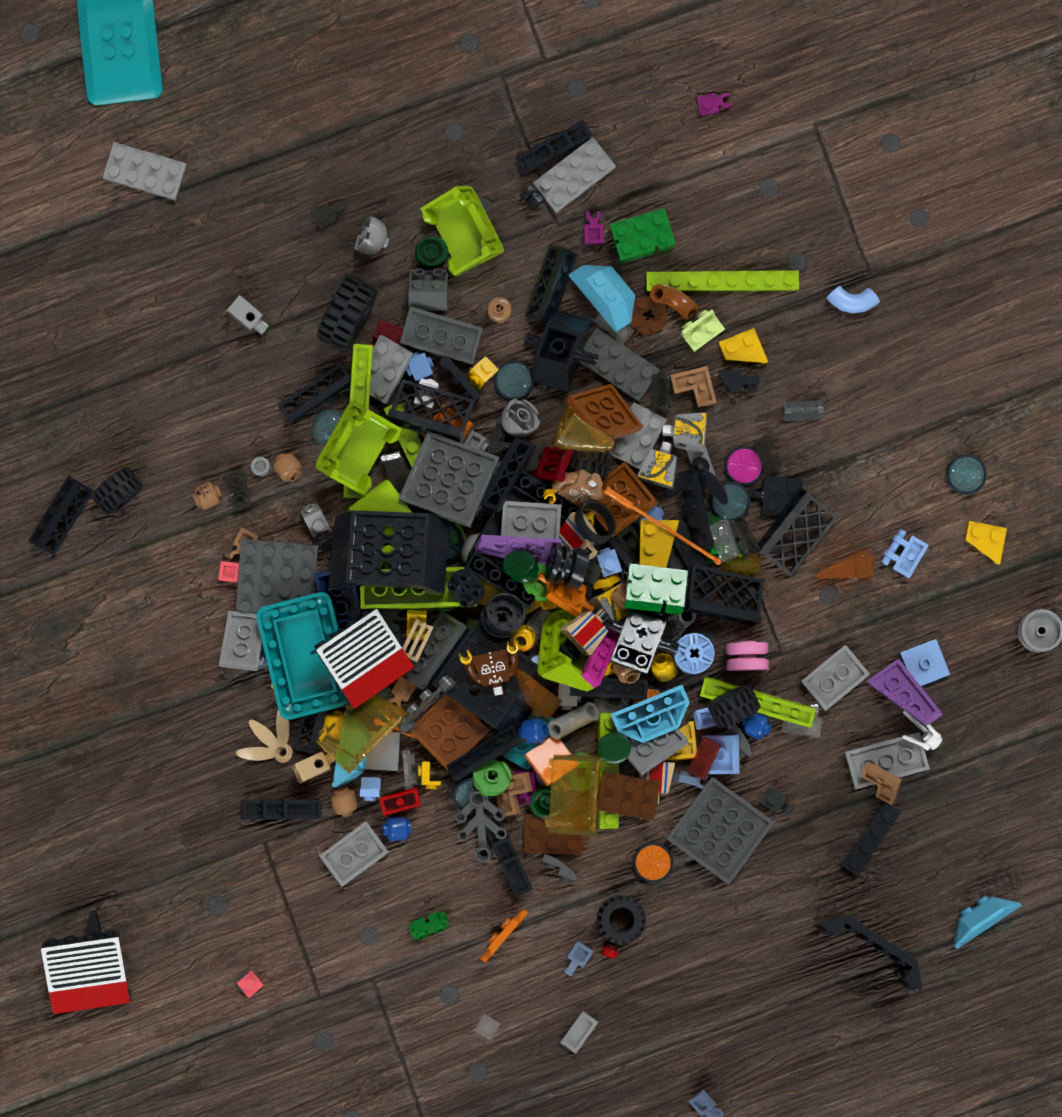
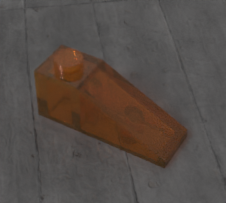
(854, 567)
(536, 696)

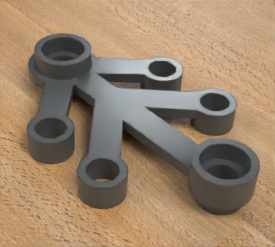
(428, 698)
(480, 820)

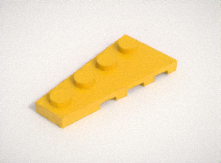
(656, 542)

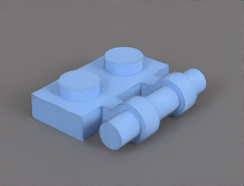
(910, 555)

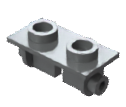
(803, 410)

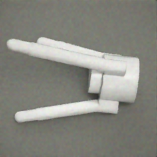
(931, 738)

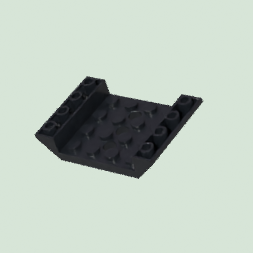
(416, 557)
(490, 567)
(494, 710)
(907, 973)

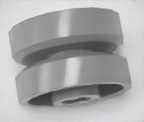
(1050, 626)

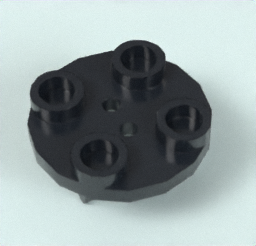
(463, 593)

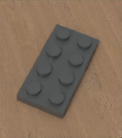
(440, 335)
(619, 365)
(440, 643)

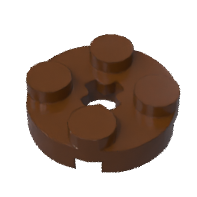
(654, 324)

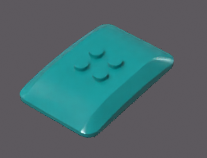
(119, 50)
(288, 637)

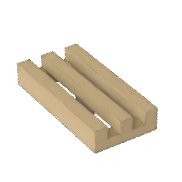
(423, 626)

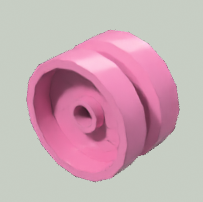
(747, 656)

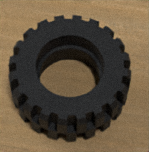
(347, 313)

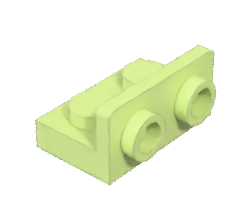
(702, 330)

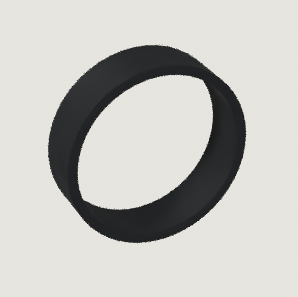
(586, 531)

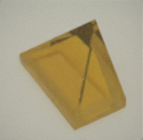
(743, 565)

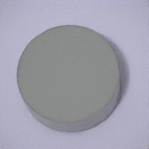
(260, 466)

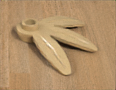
(274, 744)

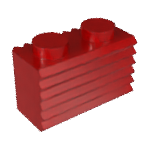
(400, 801)

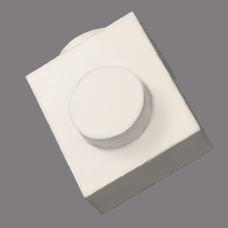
(426, 396)

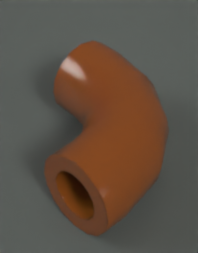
(675, 299)

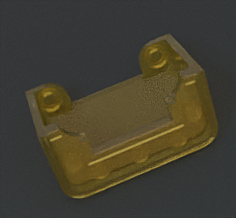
(580, 436)
(360, 731)
(573, 794)

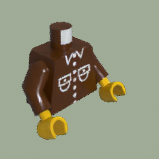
(492, 668)

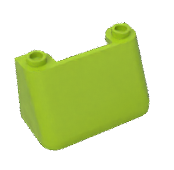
(463, 228)
(356, 446)
(382, 498)
(554, 664)

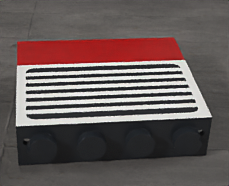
(363, 658)
(85, 971)

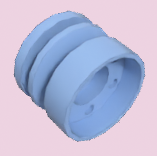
(705, 652)

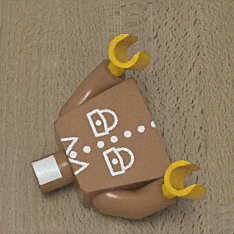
(578, 489)

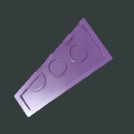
(502, 545)
(906, 692)

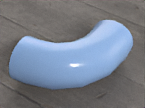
(853, 303)

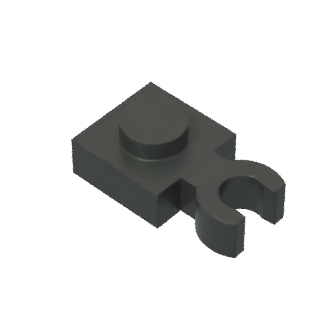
(389, 615)

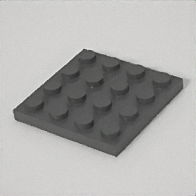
(449, 479)
(274, 573)
(720, 830)

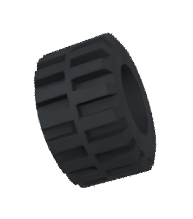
(591, 462)
(117, 491)
(734, 706)
(614, 935)

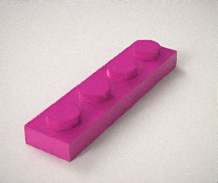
(599, 659)

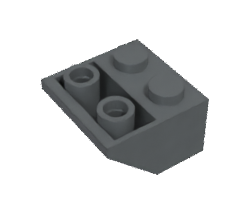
(428, 289)

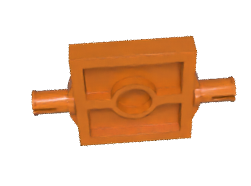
(566, 597)
(497, 939)

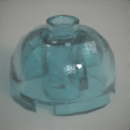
(325, 424)

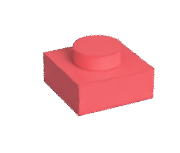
(229, 571)
(250, 984)

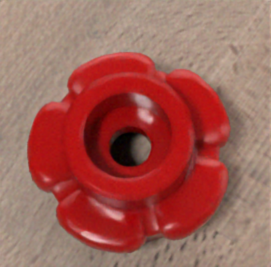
(610, 951)

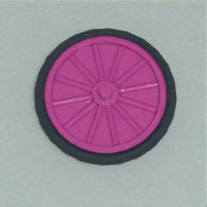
(743, 466)

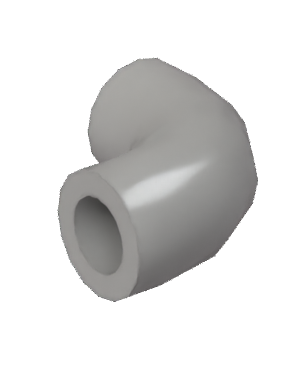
(573, 720)

